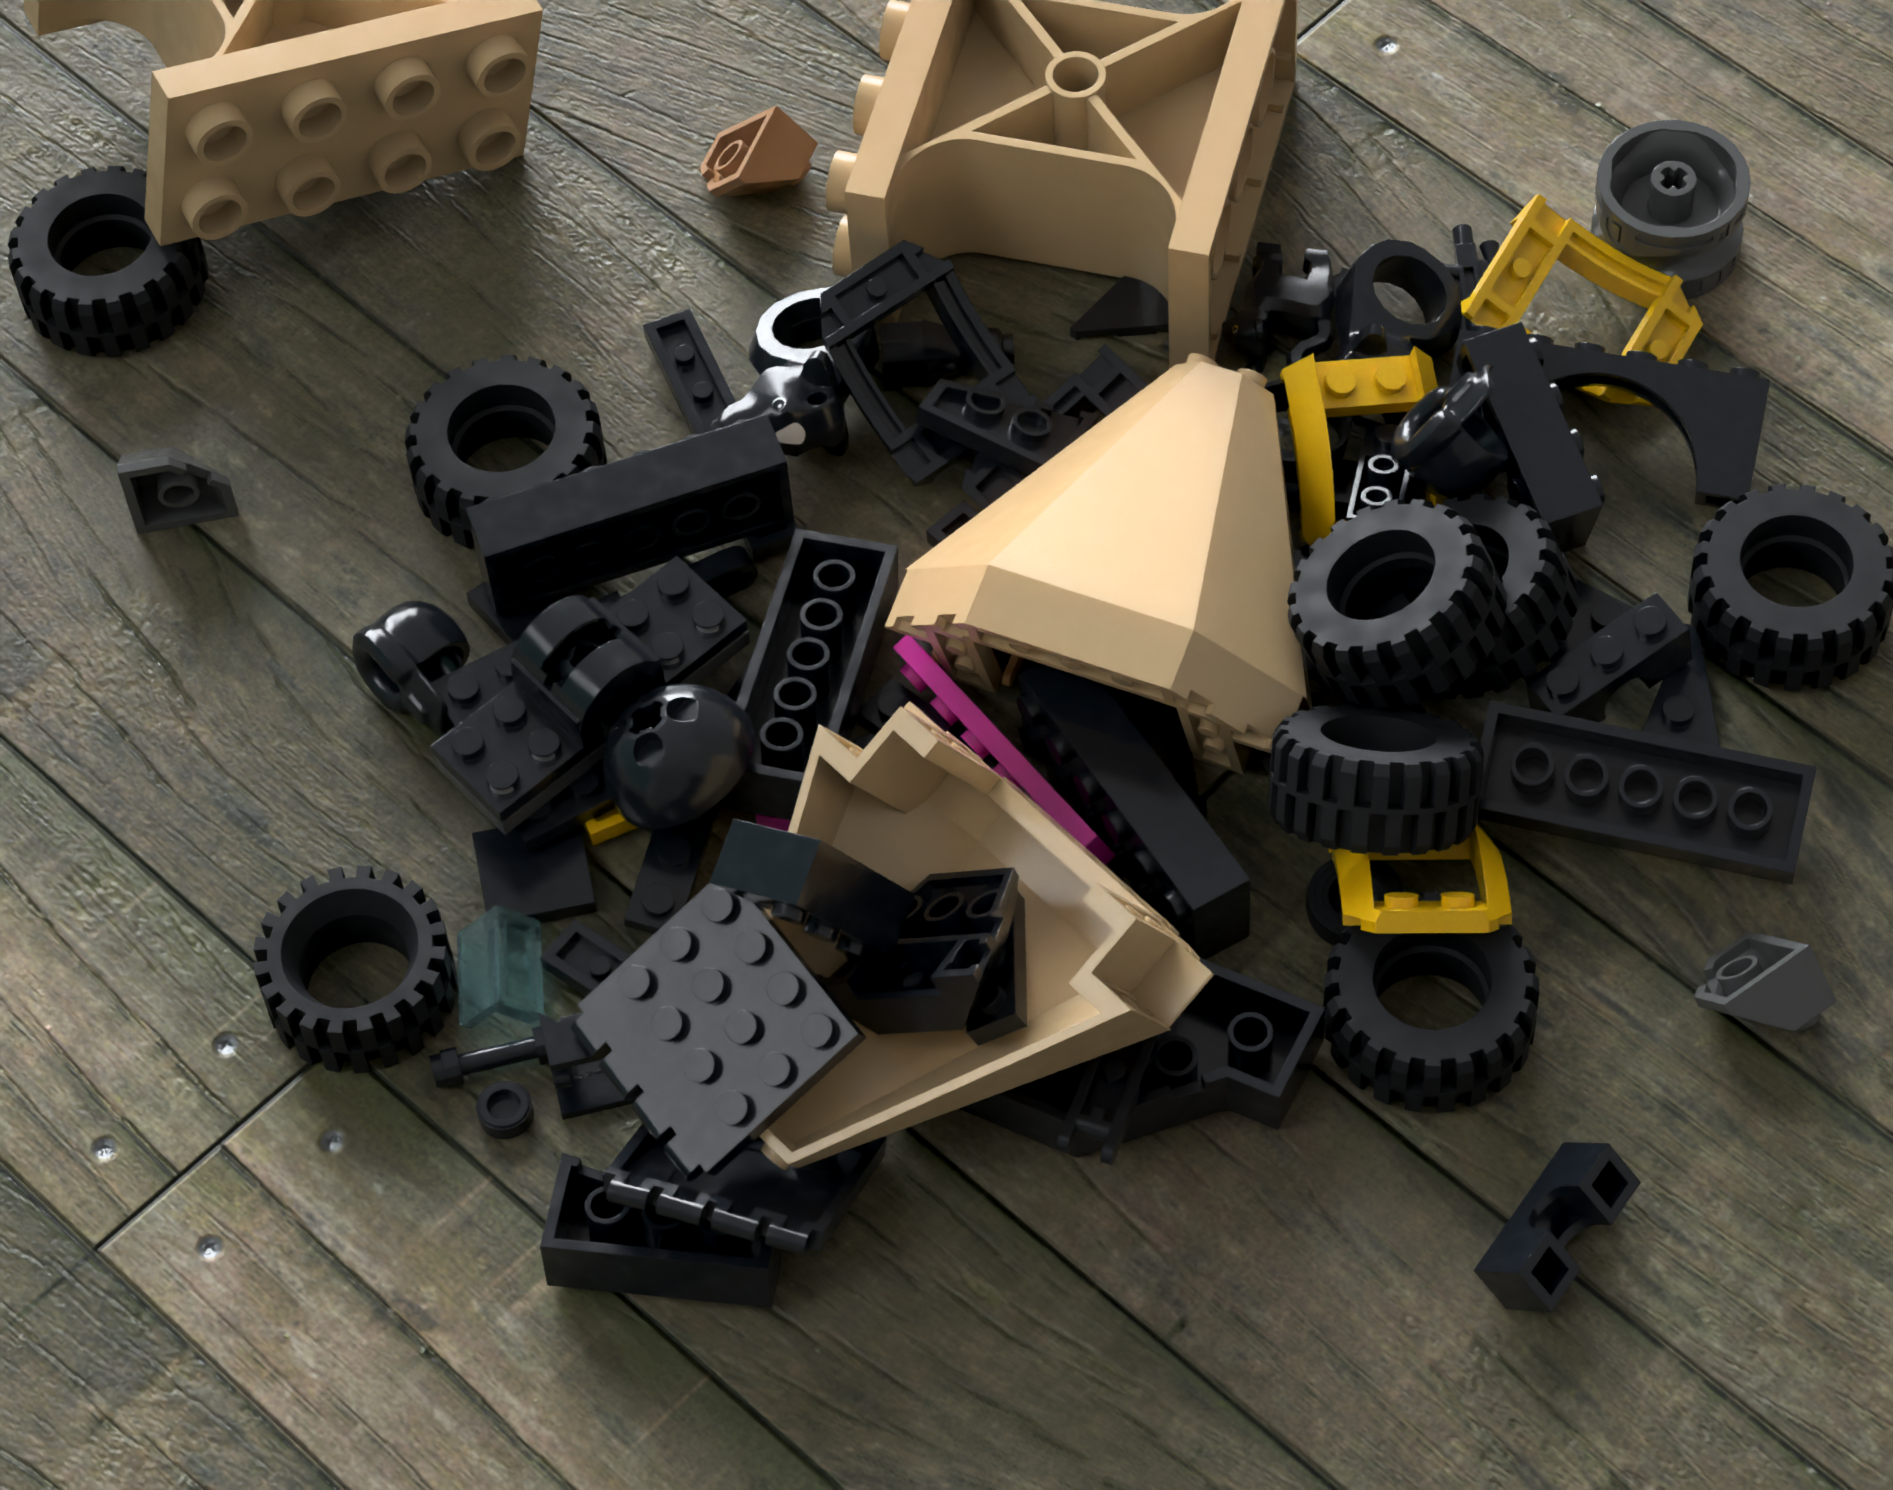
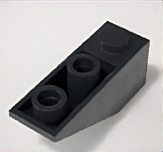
(1377, 474)

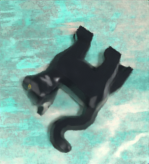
(1285, 304)

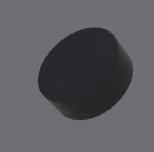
(505, 1110)

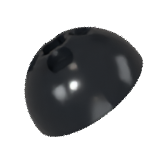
(675, 754)

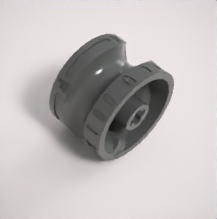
(1674, 201)

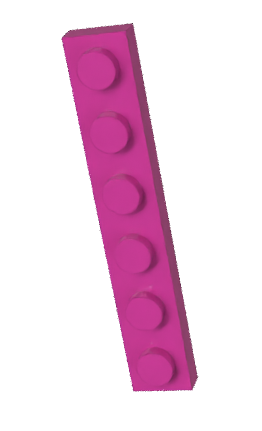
(986, 739)

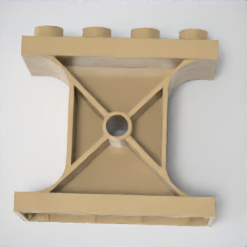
(316, 99)
(1073, 142)

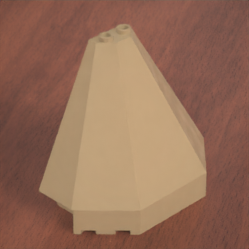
(1138, 563)
(1096, 952)

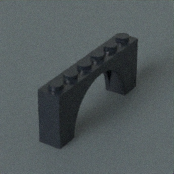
(1712, 409)

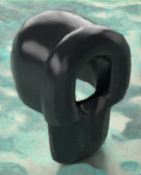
(1448, 442)
(405, 654)

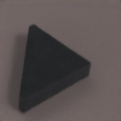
(1125, 310)

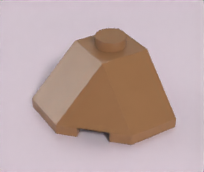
(758, 155)

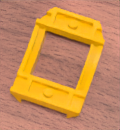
(1530, 252)
(1340, 390)
(1402, 910)

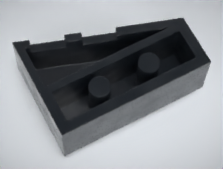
(814, 888)

